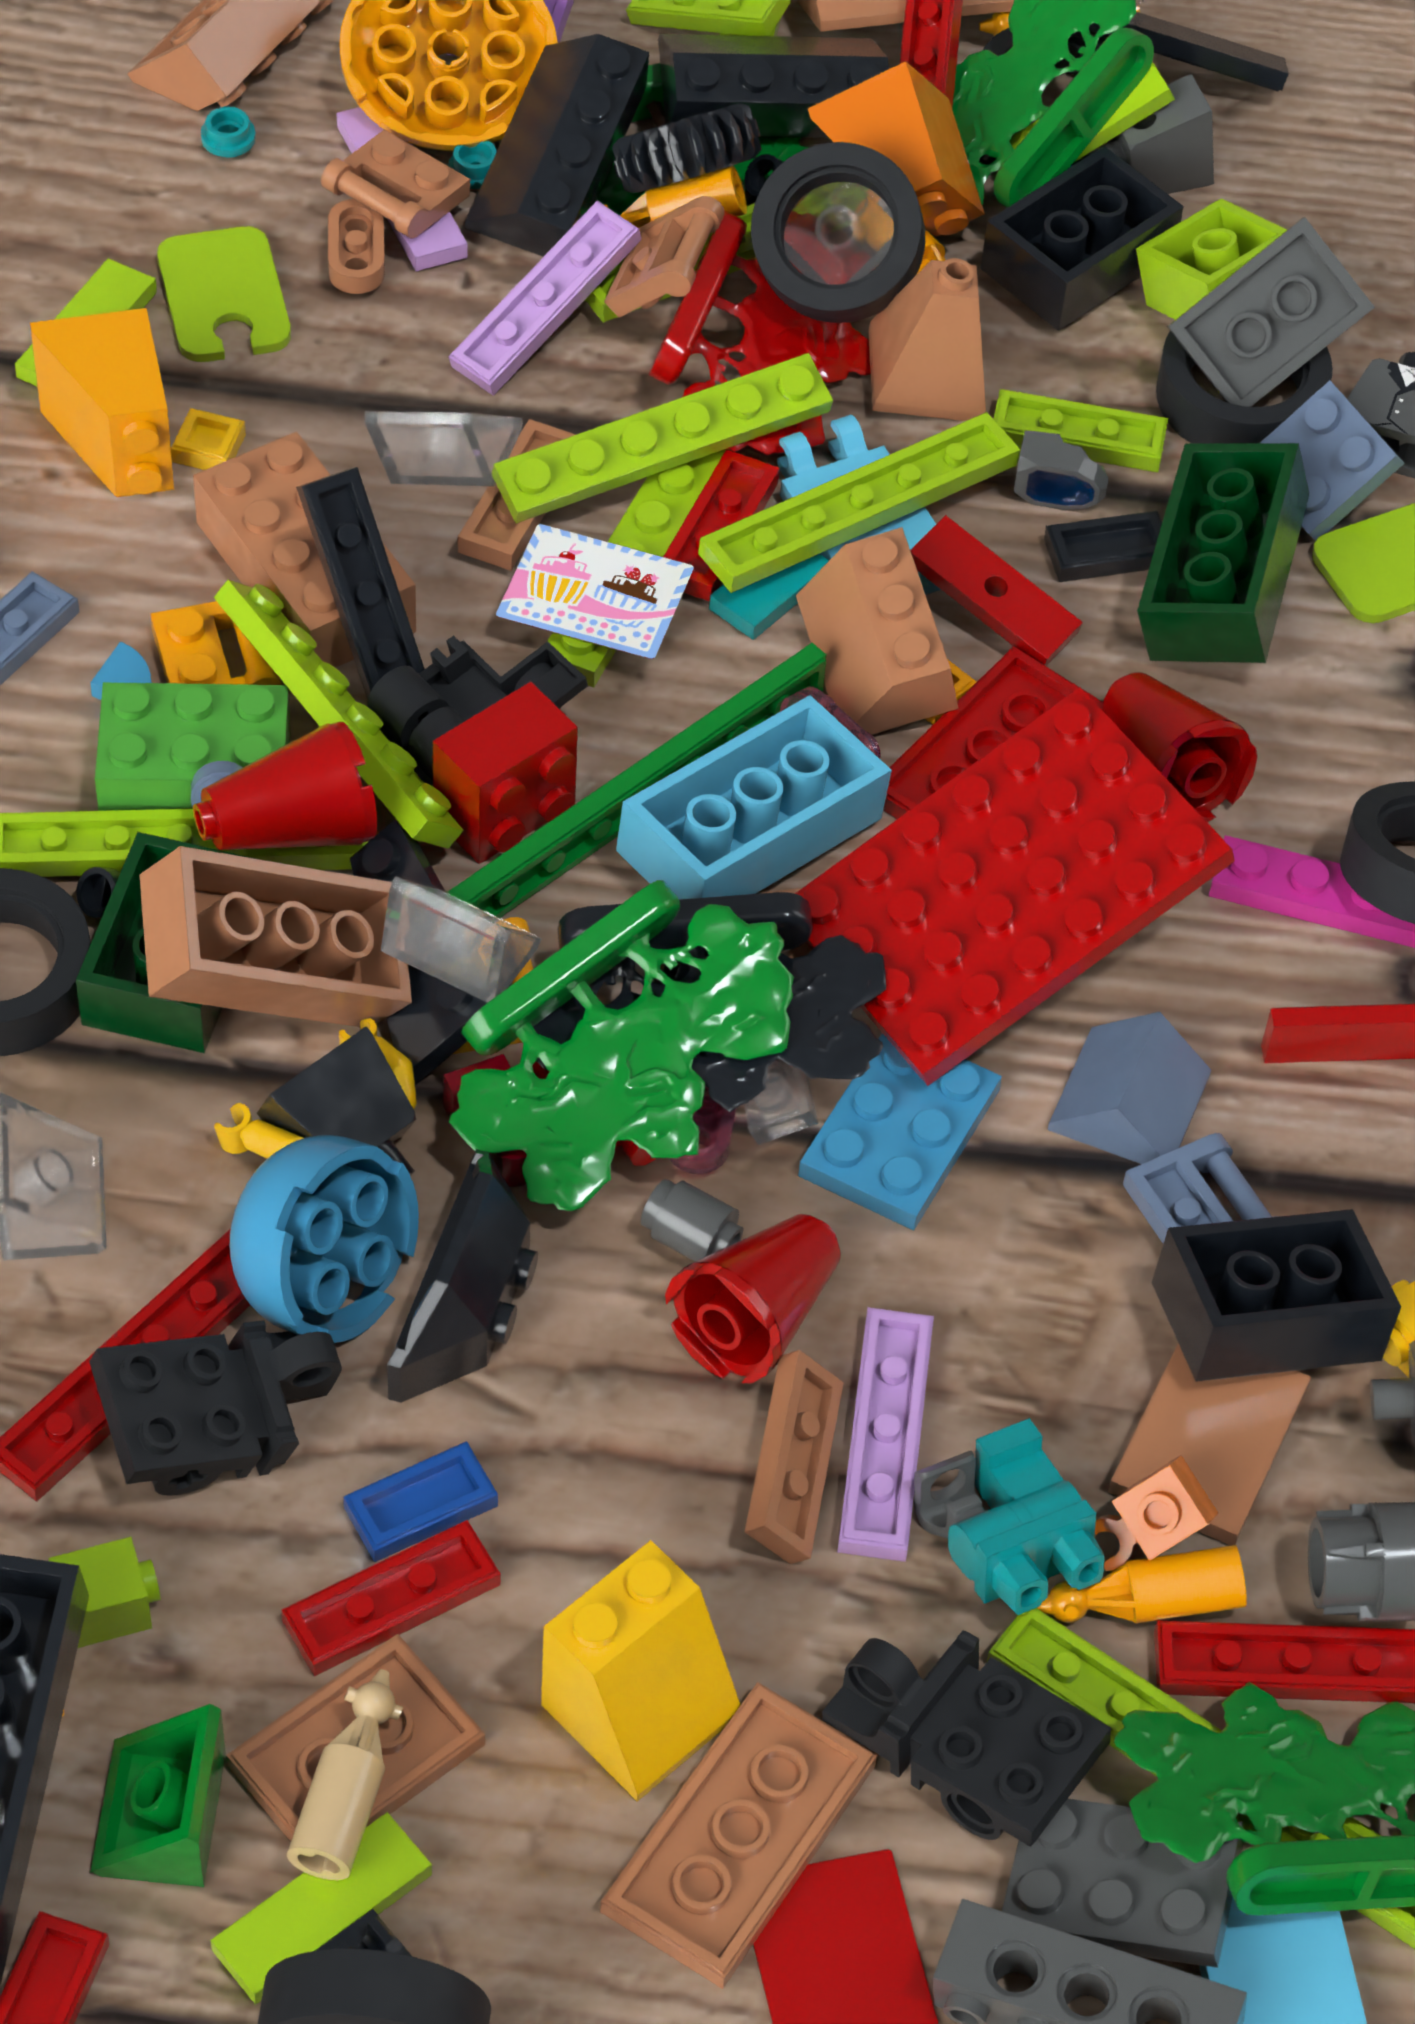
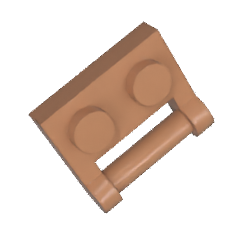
(398, 183)
(665, 256)

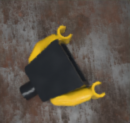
(351, 1092)

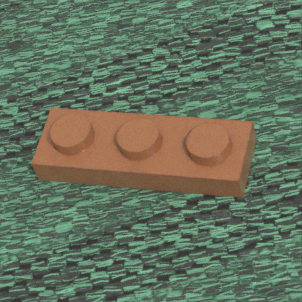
(491, 530)
(794, 1457)

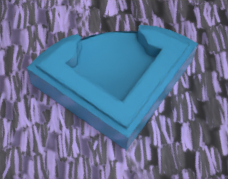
(122, 666)

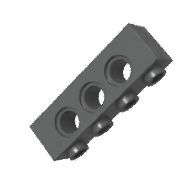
(1135, 1990)

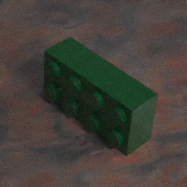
(1224, 553)

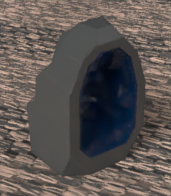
(1058, 474)

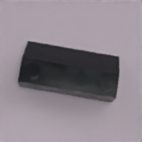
(768, 73)
(560, 142)

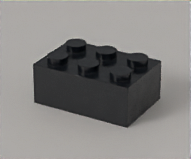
(1077, 237)
(1275, 1294)

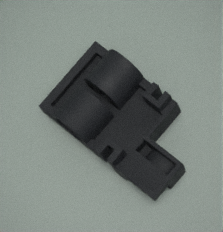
(456, 688)
(209, 1406)
(982, 1738)

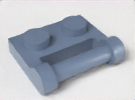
(1176, 1195)

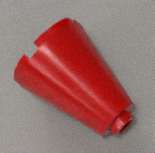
(1185, 740)
(293, 797)
(752, 1297)

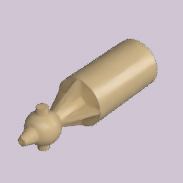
(344, 1786)

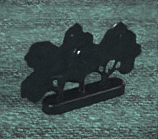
(825, 990)

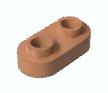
(355, 247)

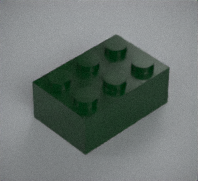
(114, 972)

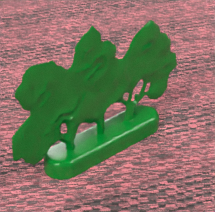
(1004, 92)
(625, 1067)
(1281, 1775)

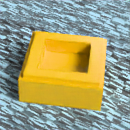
(207, 439)

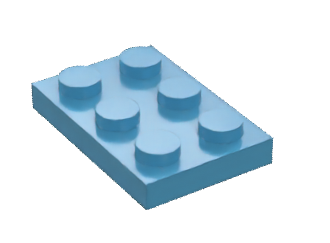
(896, 1136)

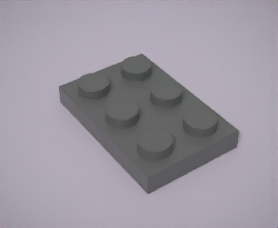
(1271, 316)
(1118, 1890)

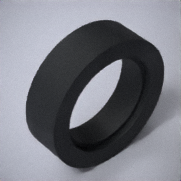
(818, 167)
(1206, 419)
(1368, 858)
(53, 1004)
(369, 1989)

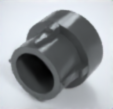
(1364, 1561)

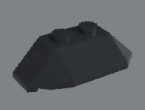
(466, 1288)

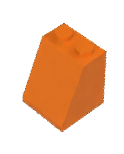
(915, 129)

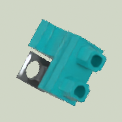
(1033, 1522)

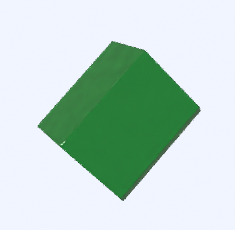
(162, 1801)

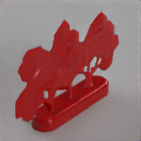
(771, 333)

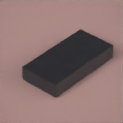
(1103, 545)

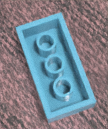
(755, 806)

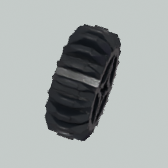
(686, 148)

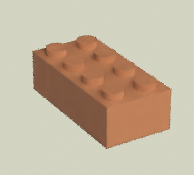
(263, 535)
(269, 938)

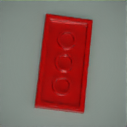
(988, 714)

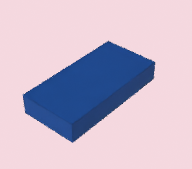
(420, 1501)

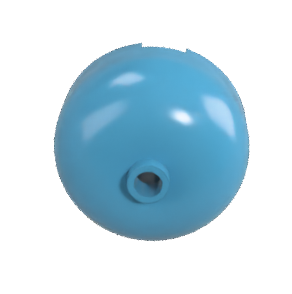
(315, 1222)

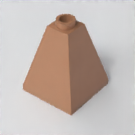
(930, 346)

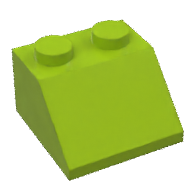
(1200, 255)

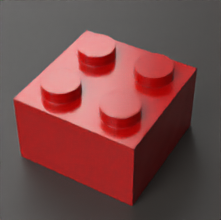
(507, 770)

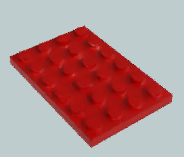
(1013, 881)

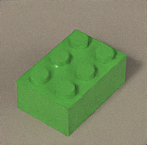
(165, 732)

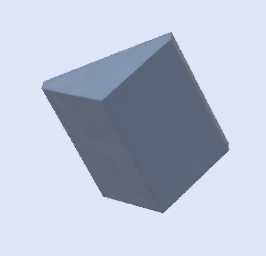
(1132, 1089)

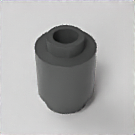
(690, 1220)

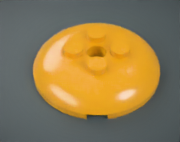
(410, 92)

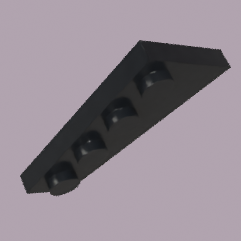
(433, 1022)

